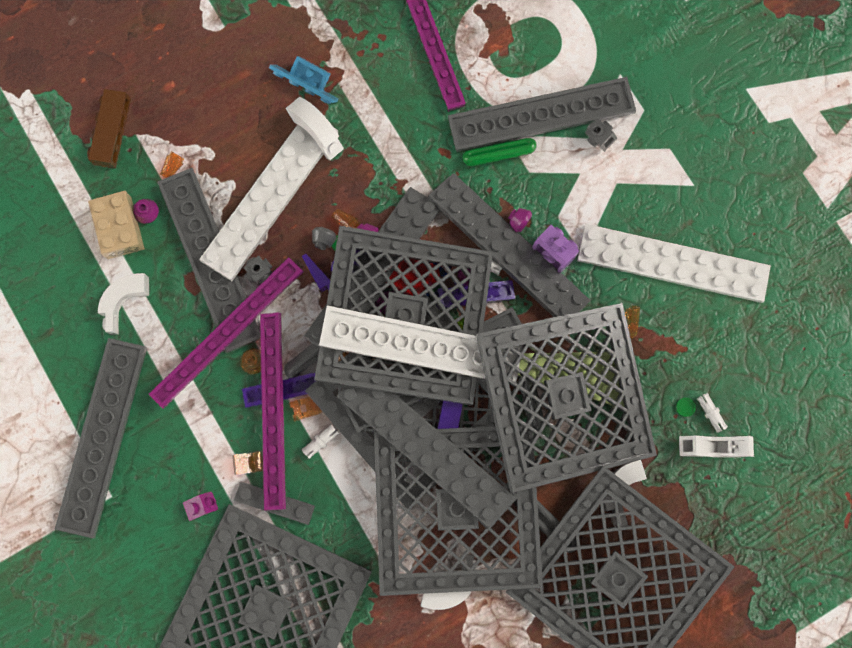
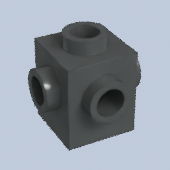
(600, 134)
(261, 275)

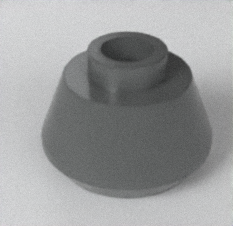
(323, 238)

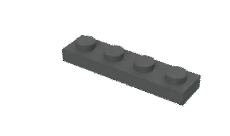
(294, 509)

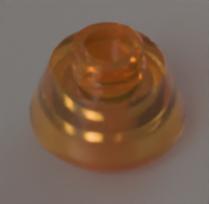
(255, 365)

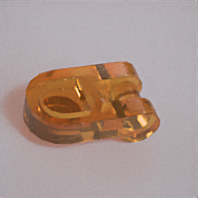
(632, 315)
(311, 407)

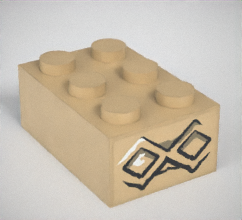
(116, 225)

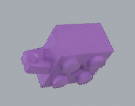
(556, 248)

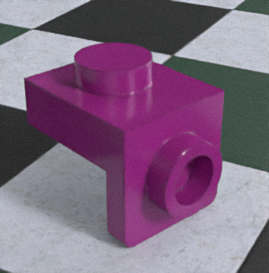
(200, 506)

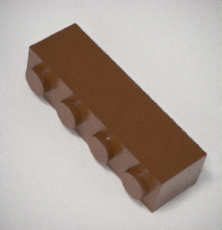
(109, 128)

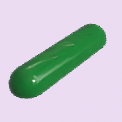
(499, 152)

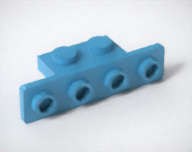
(308, 76)

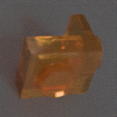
(247, 463)

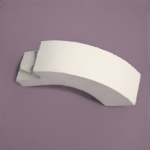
(317, 125)
(116, 294)
(716, 446)
(629, 473)
(442, 601)

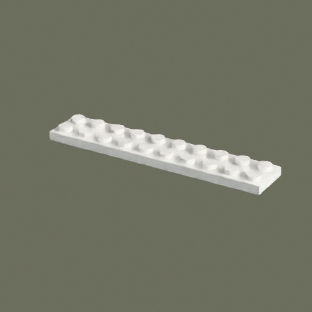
(263, 204)
(674, 263)
(405, 342)

